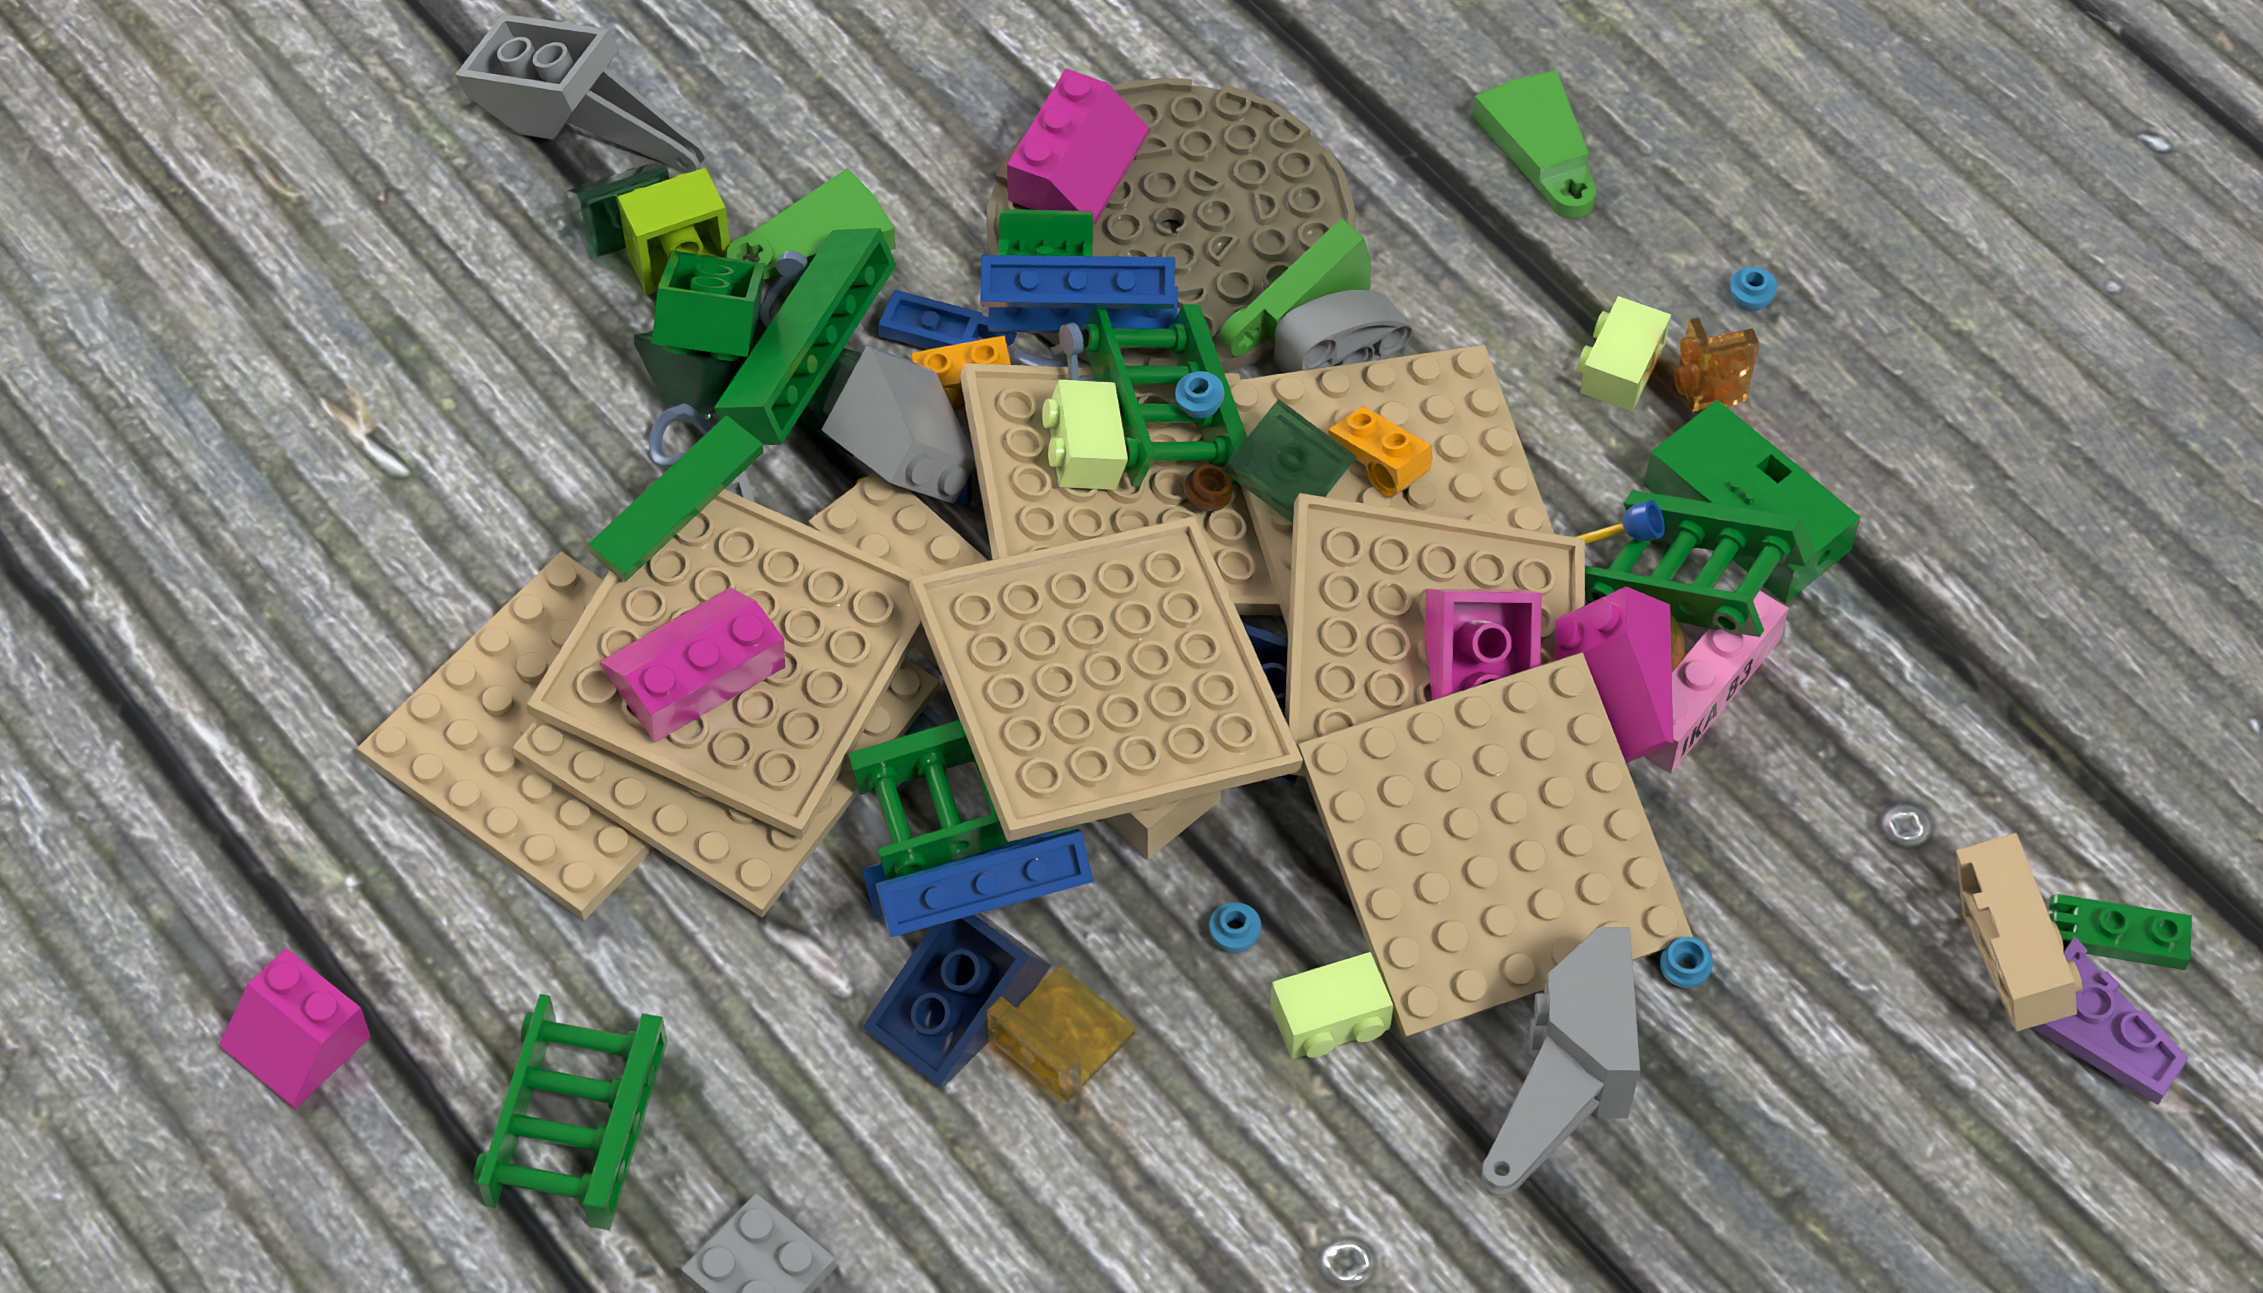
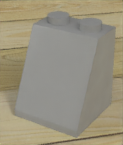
(902, 426)

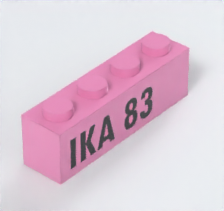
(1713, 676)

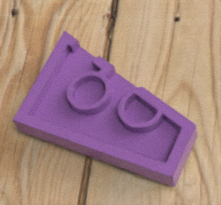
(2115, 1034)

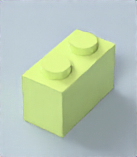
(1624, 353)
(1085, 434)
(1331, 1006)

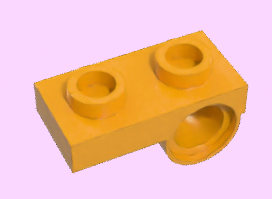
(949, 362)
(1389, 452)

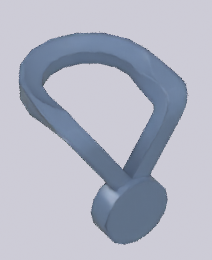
(791, 267)
(1071, 344)
(678, 412)

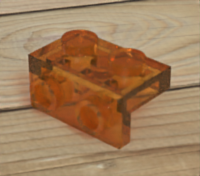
(1715, 366)

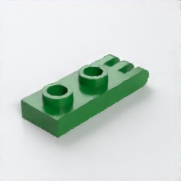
(2124, 931)

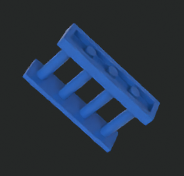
(1053, 291)
(979, 882)

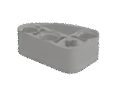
(1340, 331)

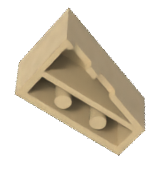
(2016, 933)

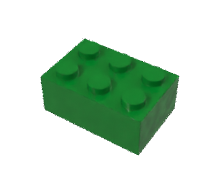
(708, 305)

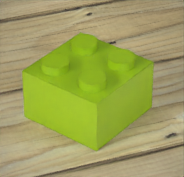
(671, 216)

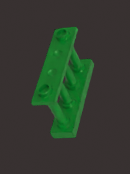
(1193, 351)
(1713, 527)
(929, 756)
(610, 1143)

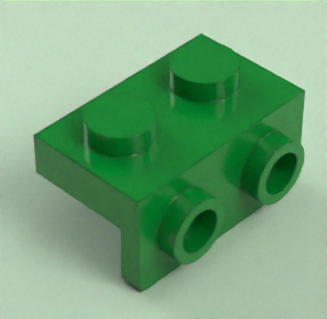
(1045, 233)

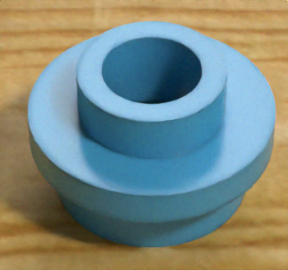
(1751, 297)
(1201, 404)
(1235, 939)
(1688, 950)

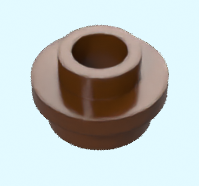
(1208, 488)

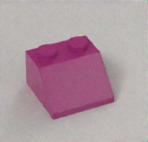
(293, 1029)

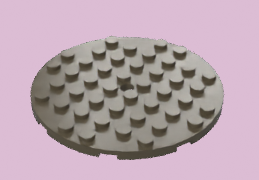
(1239, 182)

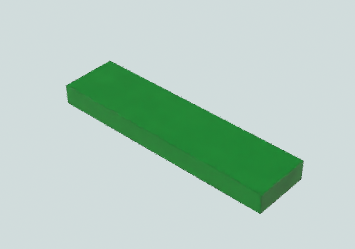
(675, 498)

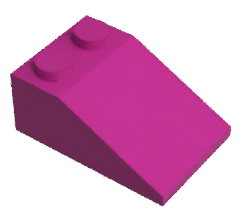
(1480, 636)
(1630, 662)

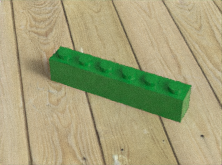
(807, 334)

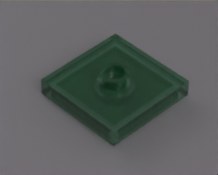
(1288, 458)

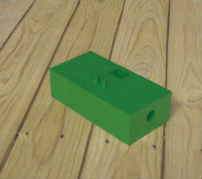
(1732, 465)

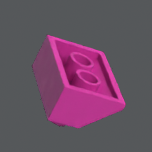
(1075, 148)
(696, 662)

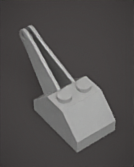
(558, 72)
(1584, 1060)

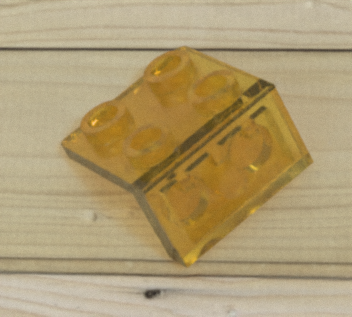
(1059, 1032)

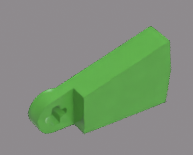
(1541, 137)
(807, 223)
(1330, 265)

